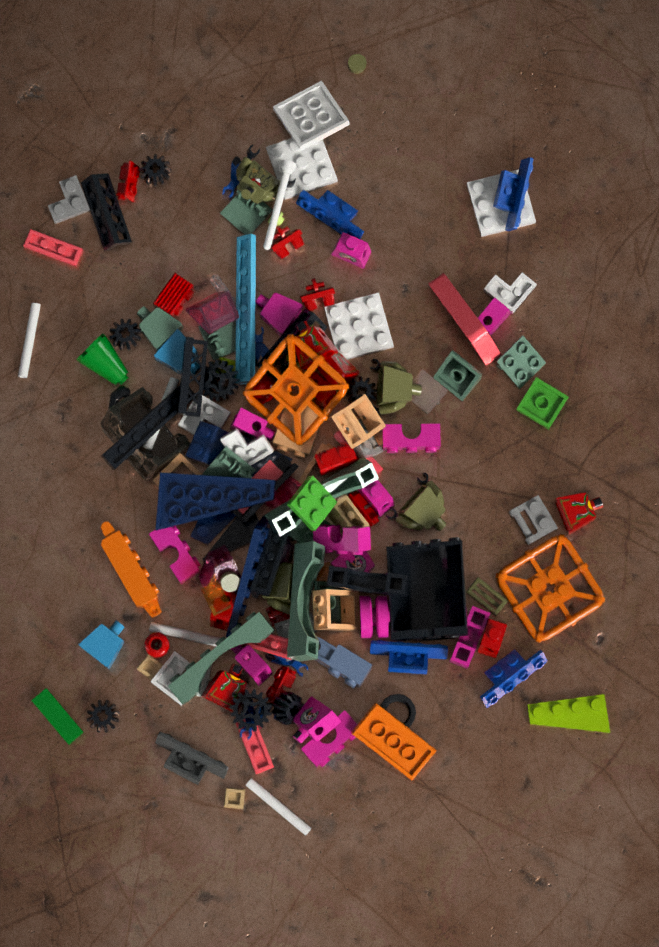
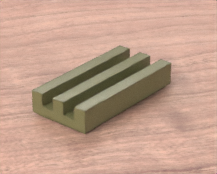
(483, 603)

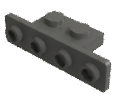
(188, 761)

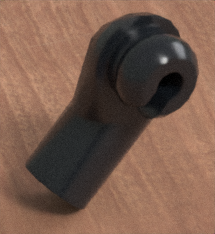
(117, 394)

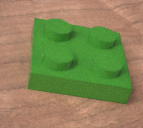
(542, 403)
(312, 503)

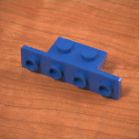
(512, 191)
(331, 211)
(408, 656)
(509, 673)

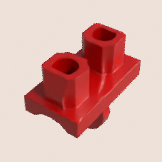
(293, 237)
(326, 294)

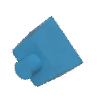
(172, 354)
(104, 643)

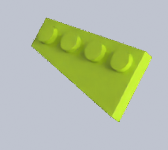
(579, 713)

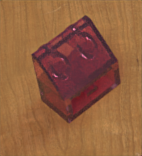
(216, 564)

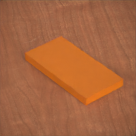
(393, 741)

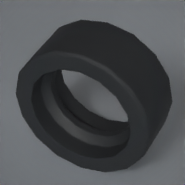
(404, 699)

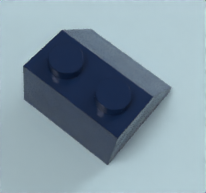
(206, 444)

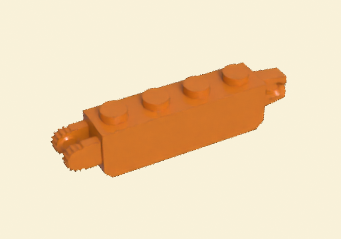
(129, 570)

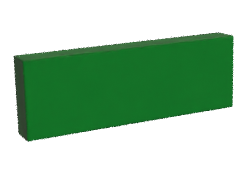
(57, 716)

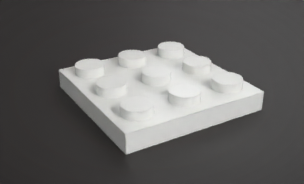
(311, 115)
(312, 165)
(491, 219)
(359, 326)

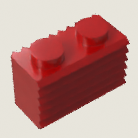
(174, 295)
(335, 458)

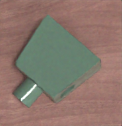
(157, 326)

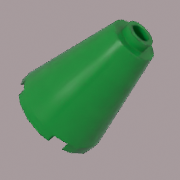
(104, 361)

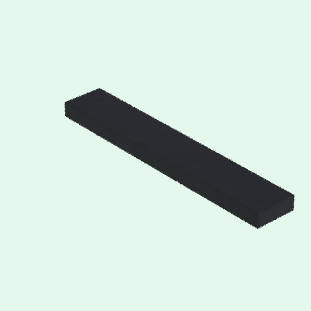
(143, 430)

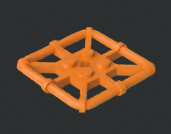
(307, 389)
(546, 600)

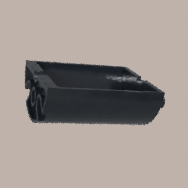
(435, 593)

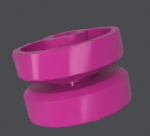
(376, 616)

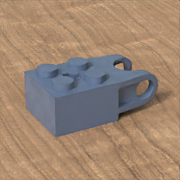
(343, 663)

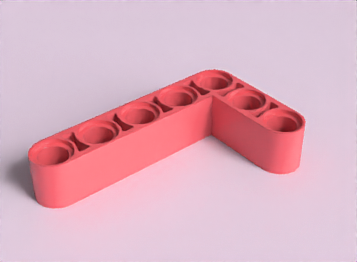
(465, 319)

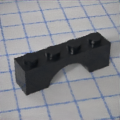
(368, 582)

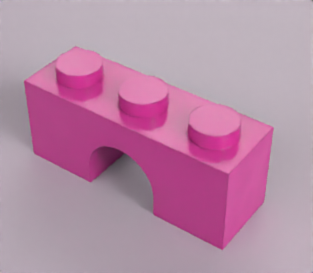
(427, 440)
(354, 539)
(185, 566)
(467, 644)
(319, 752)

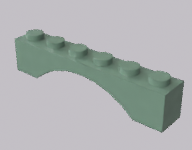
(346, 480)
(307, 564)
(189, 683)

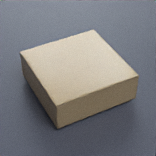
(149, 667)
(234, 798)

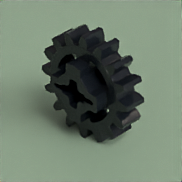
(226, 383)
(254, 718)

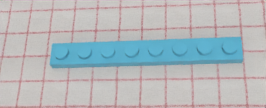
(246, 307)

